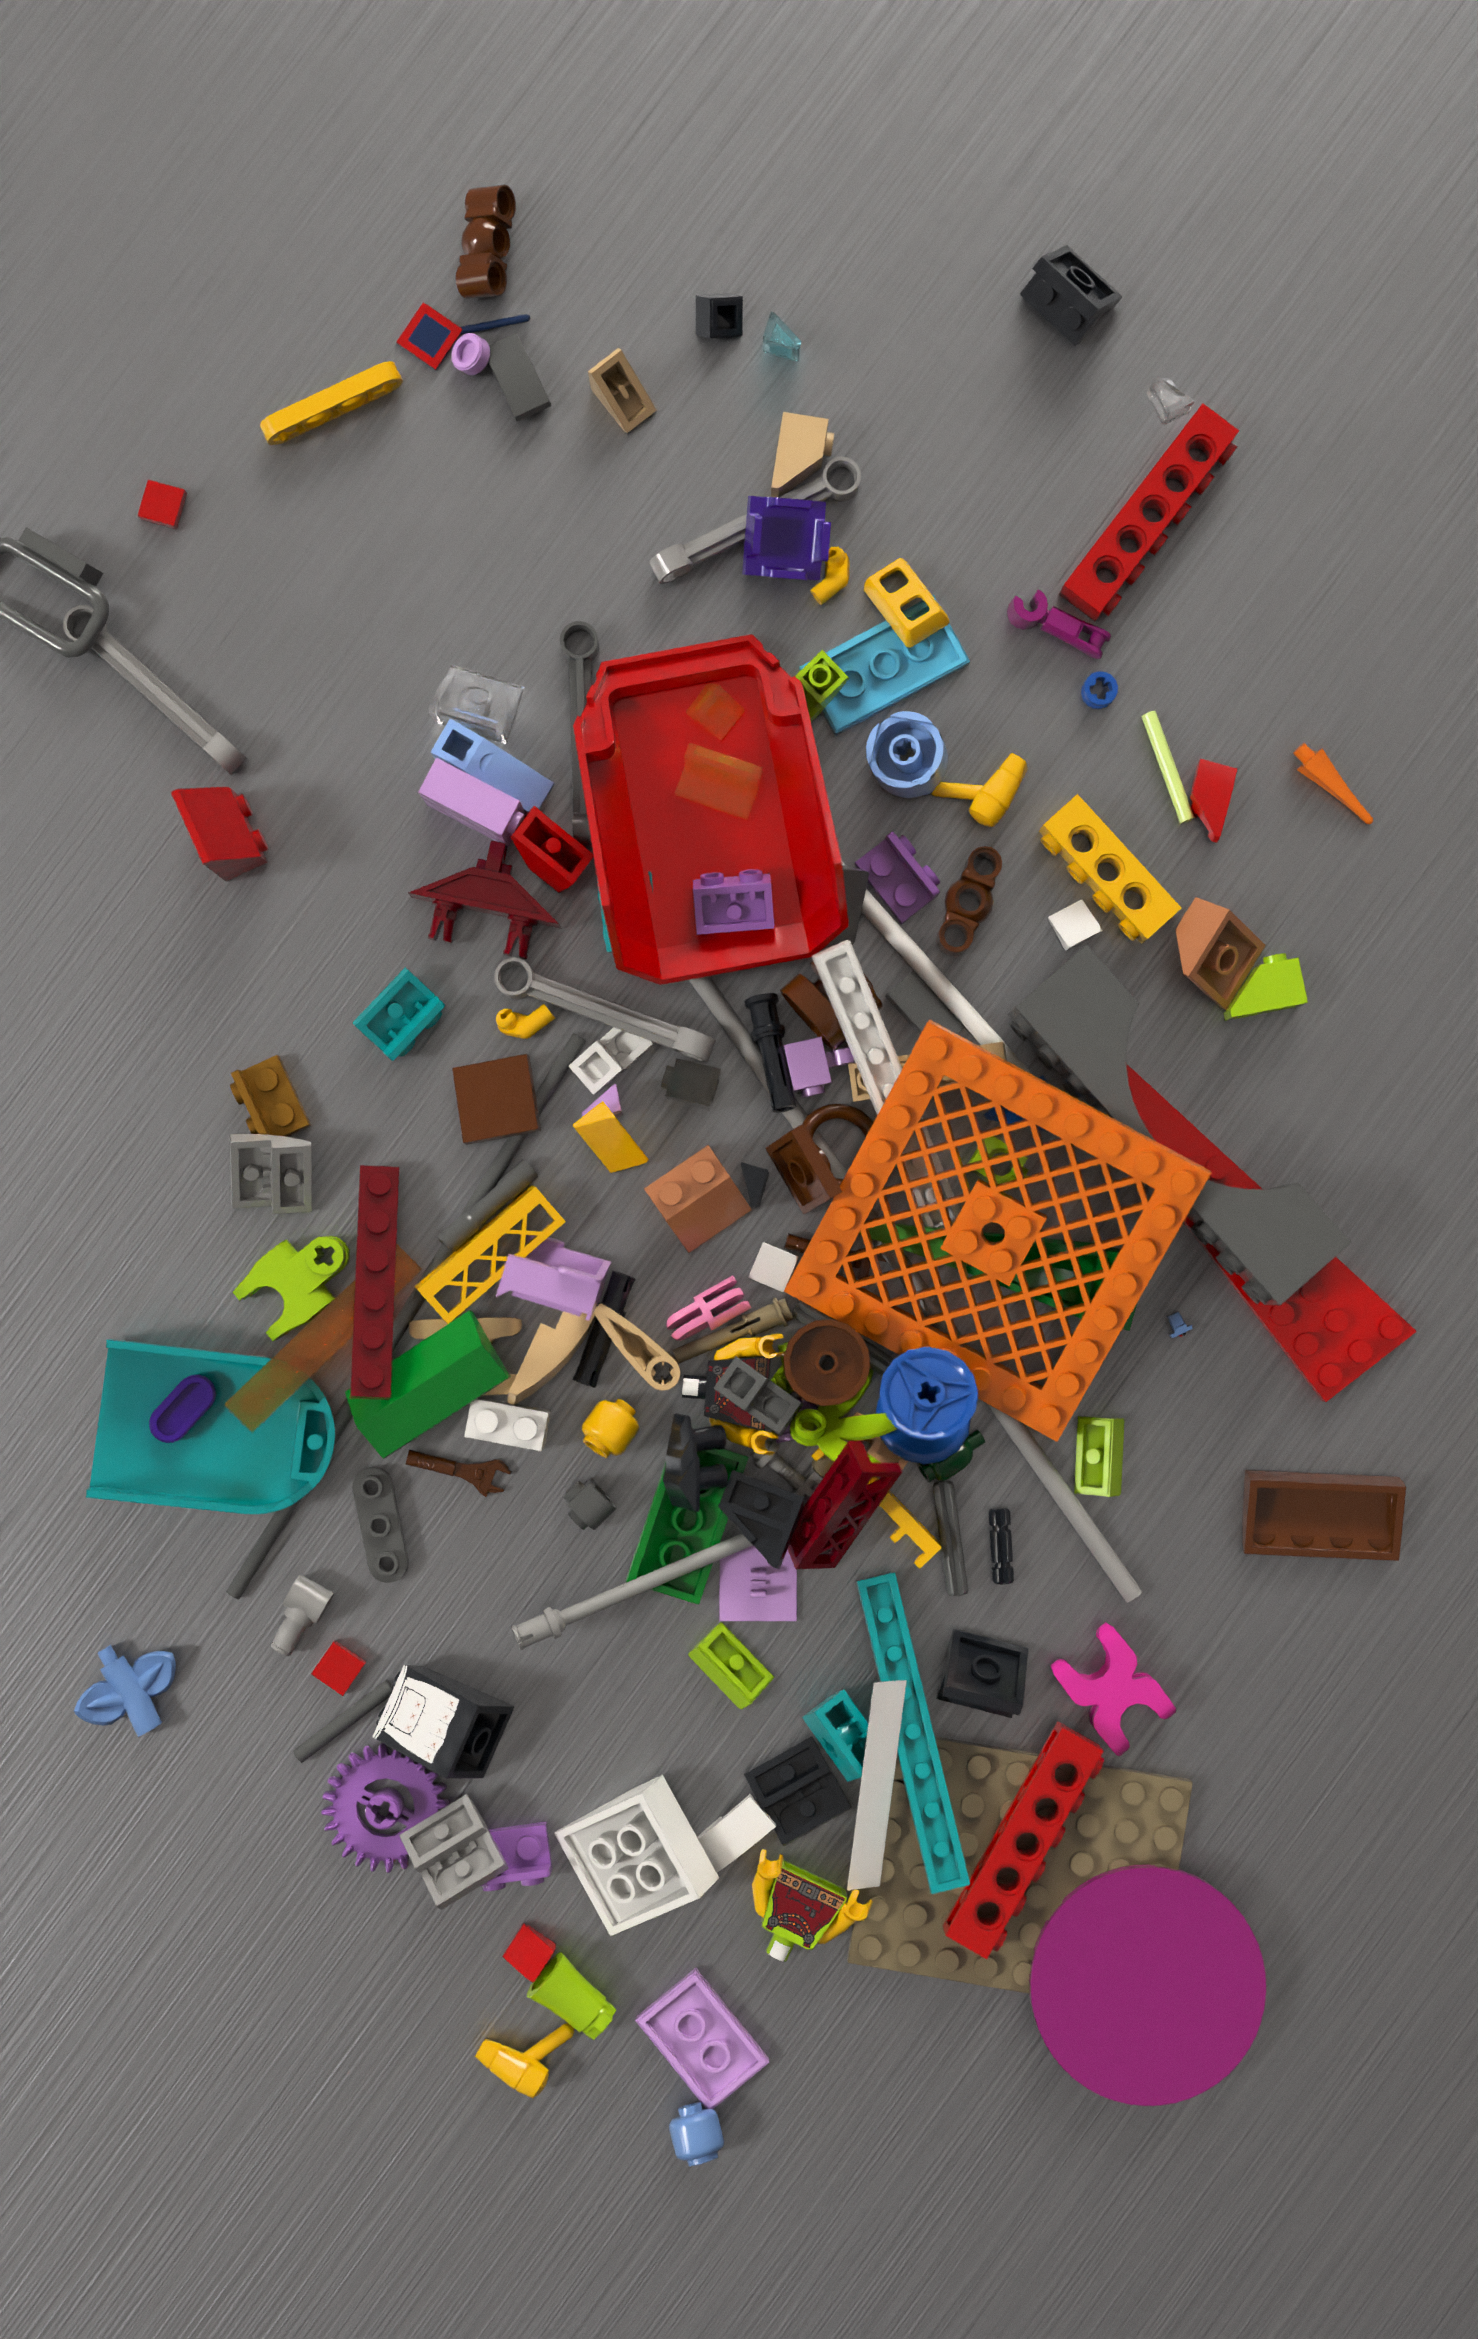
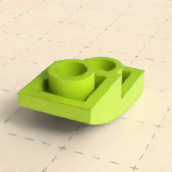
(821, 682)

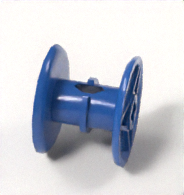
(929, 1402)

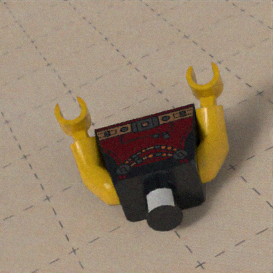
(737, 1423)

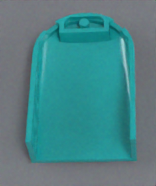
(219, 1459)

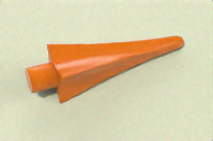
(1322, 772)

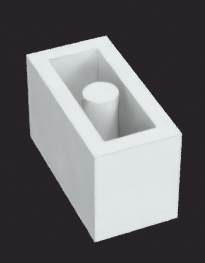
(508, 1423)

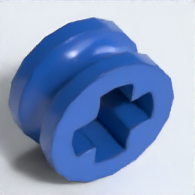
(1091, 699)

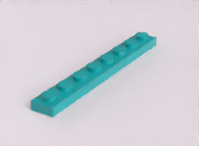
(917, 1743)

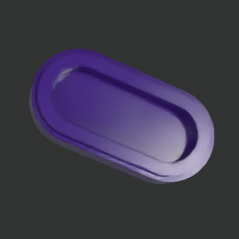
(182, 1408)

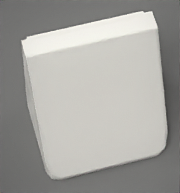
(1074, 925)
(773, 1267)

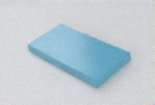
(887, 671)

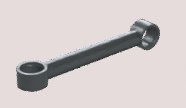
(579, 684)

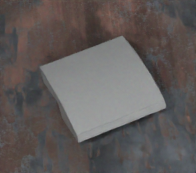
(271, 1172)
(453, 1852)

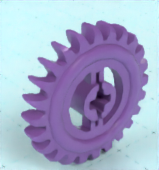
(351, 1789)

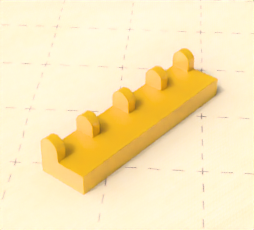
(907, 1523)

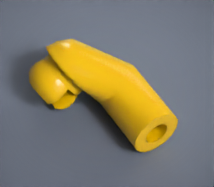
(523, 1025)

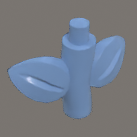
(128, 1690)

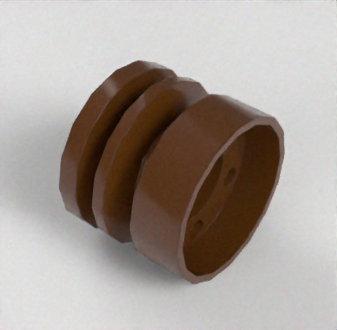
(815, 1009)

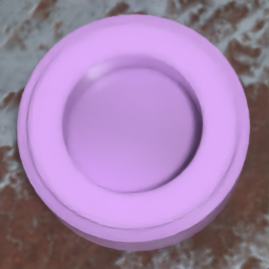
(470, 354)

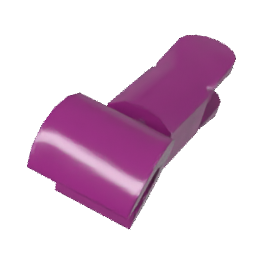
(1058, 624)

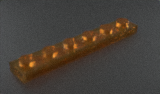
(306, 1353)

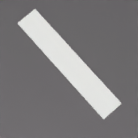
(876, 1784)

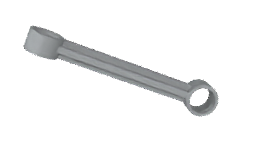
(681, 558)
(158, 693)
(680, 1039)

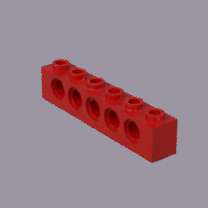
(1204, 432)
(988, 1934)

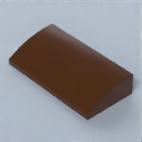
(1323, 1515)

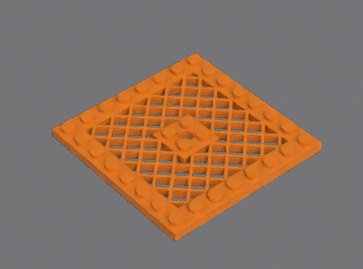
(1172, 1176)

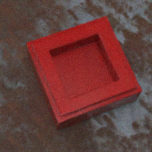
(162, 504)
(338, 1668)

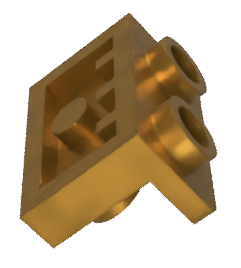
(269, 1099)

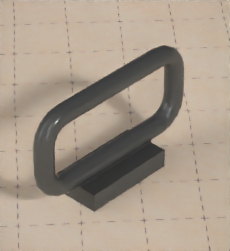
(69, 572)

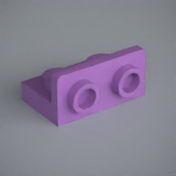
(899, 877)
(733, 902)
(526, 1854)

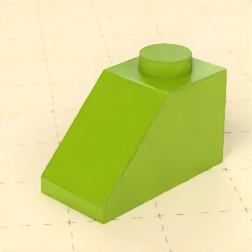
(1269, 988)

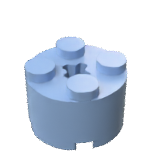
(893, 738)

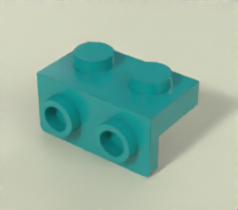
(400, 1015)

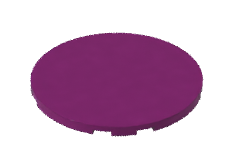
(1147, 1985)

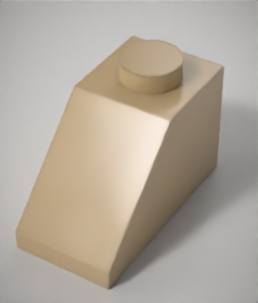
(799, 450)

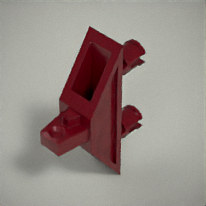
(486, 890)

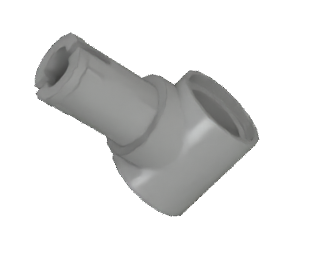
(304, 1605)

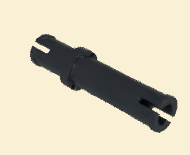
(598, 1340)

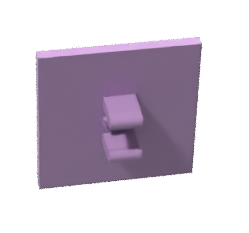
(756, 1590)

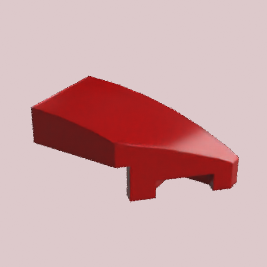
(1212, 795)

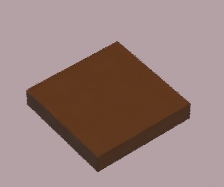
(496, 1099)

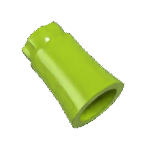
(571, 1997)

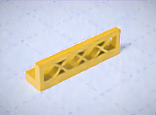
(479, 1243)

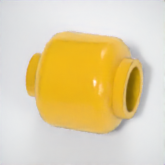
(610, 1428)

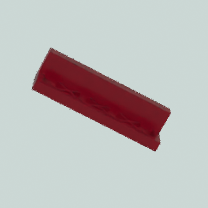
(831, 1507)

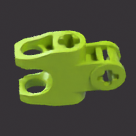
(298, 1278)

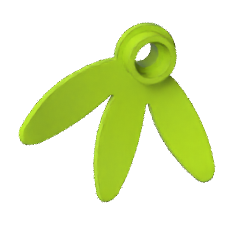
(830, 1431)

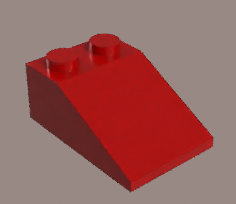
(221, 830)

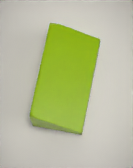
(1099, 1456)
(731, 1666)

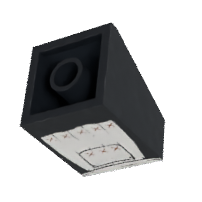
(442, 1723)

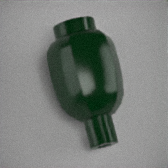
(955, 1463)

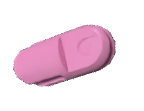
(708, 1310)

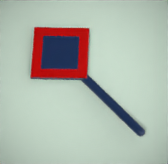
(432, 335)

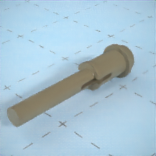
(755, 1323)

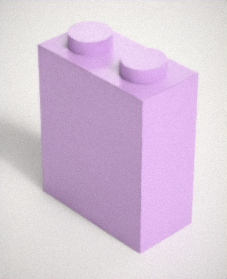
(471, 802)

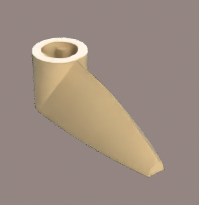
(638, 1348)

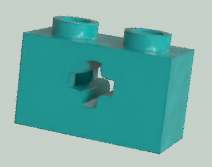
(840, 1732)

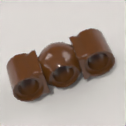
(485, 241)
(973, 883)

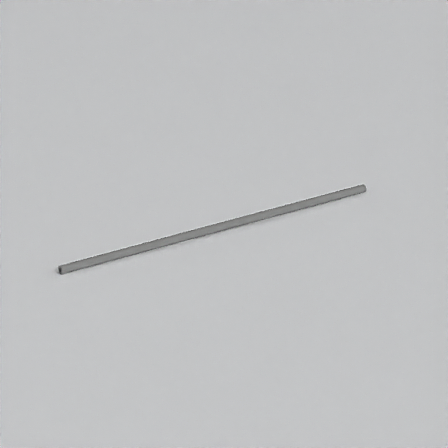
(930, 1306)

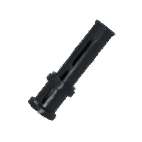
(769, 1035)

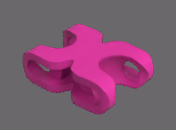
(1113, 1689)

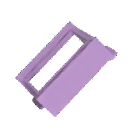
(556, 1277)

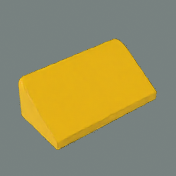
(609, 1139)

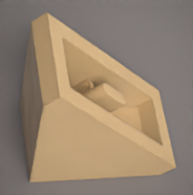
(620, 391)

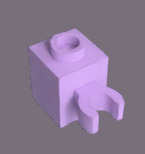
(810, 1065)

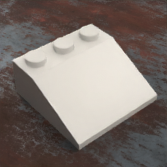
(637, 1856)

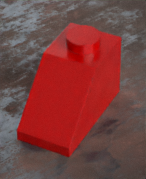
(550, 850)

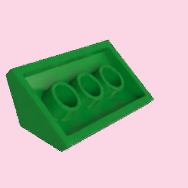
(430, 1385)
(677, 1533)

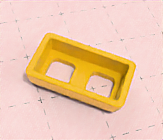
(891, 603)

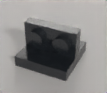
(1069, 293)
(984, 1674)

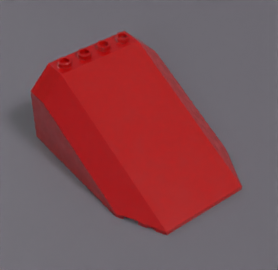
(630, 767)

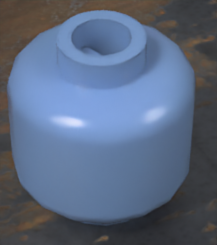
(696, 2134)

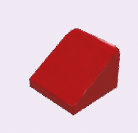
(529, 1952)

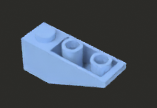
(491, 765)

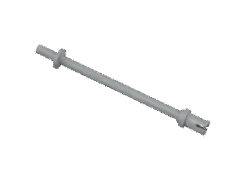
(555, 1621)

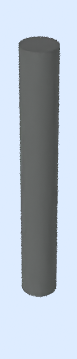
(343, 1721)

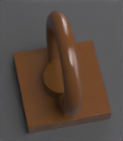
(805, 1164)

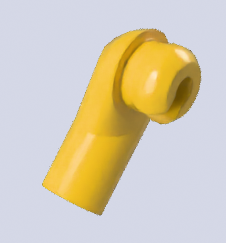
(835, 576)

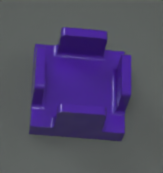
(785, 538)

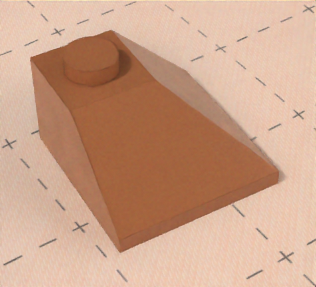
(1216, 950)

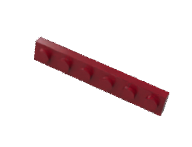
(374, 1283)

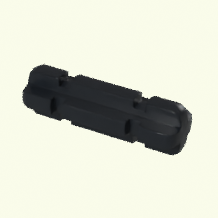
(1001, 1546)

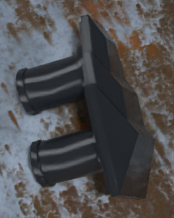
(682, 1472)

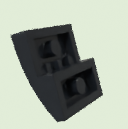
(798, 1791)

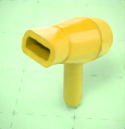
(993, 797)
(521, 2069)

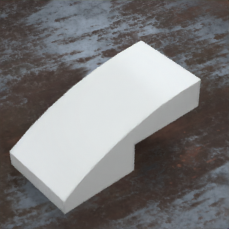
(608, 1058)
(735, 1832)

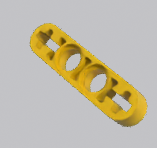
(331, 403)

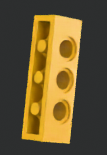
(1105, 847)

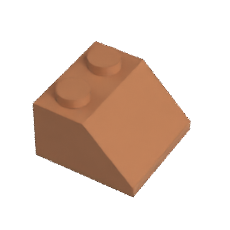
(698, 1199)

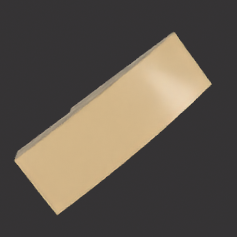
(549, 1354)

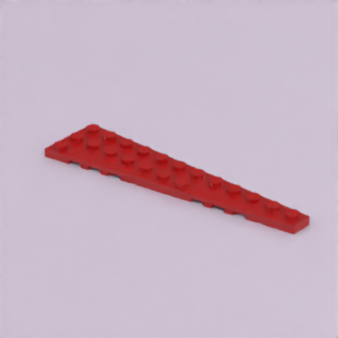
(1333, 1322)

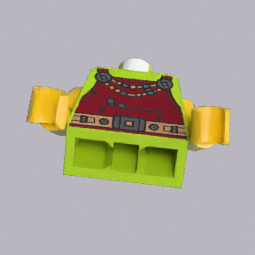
(801, 1906)

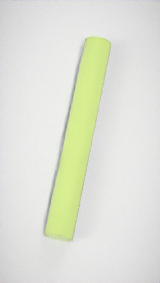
(1167, 767)

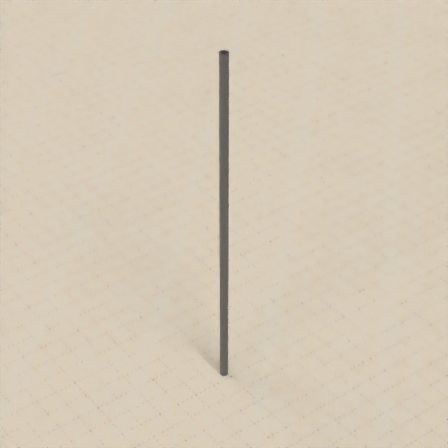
(413, 1303)

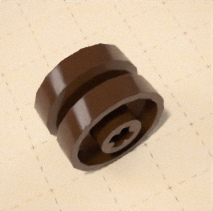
(849, 1358)

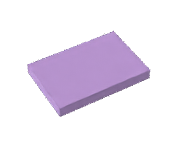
(702, 2039)

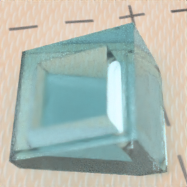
(780, 340)

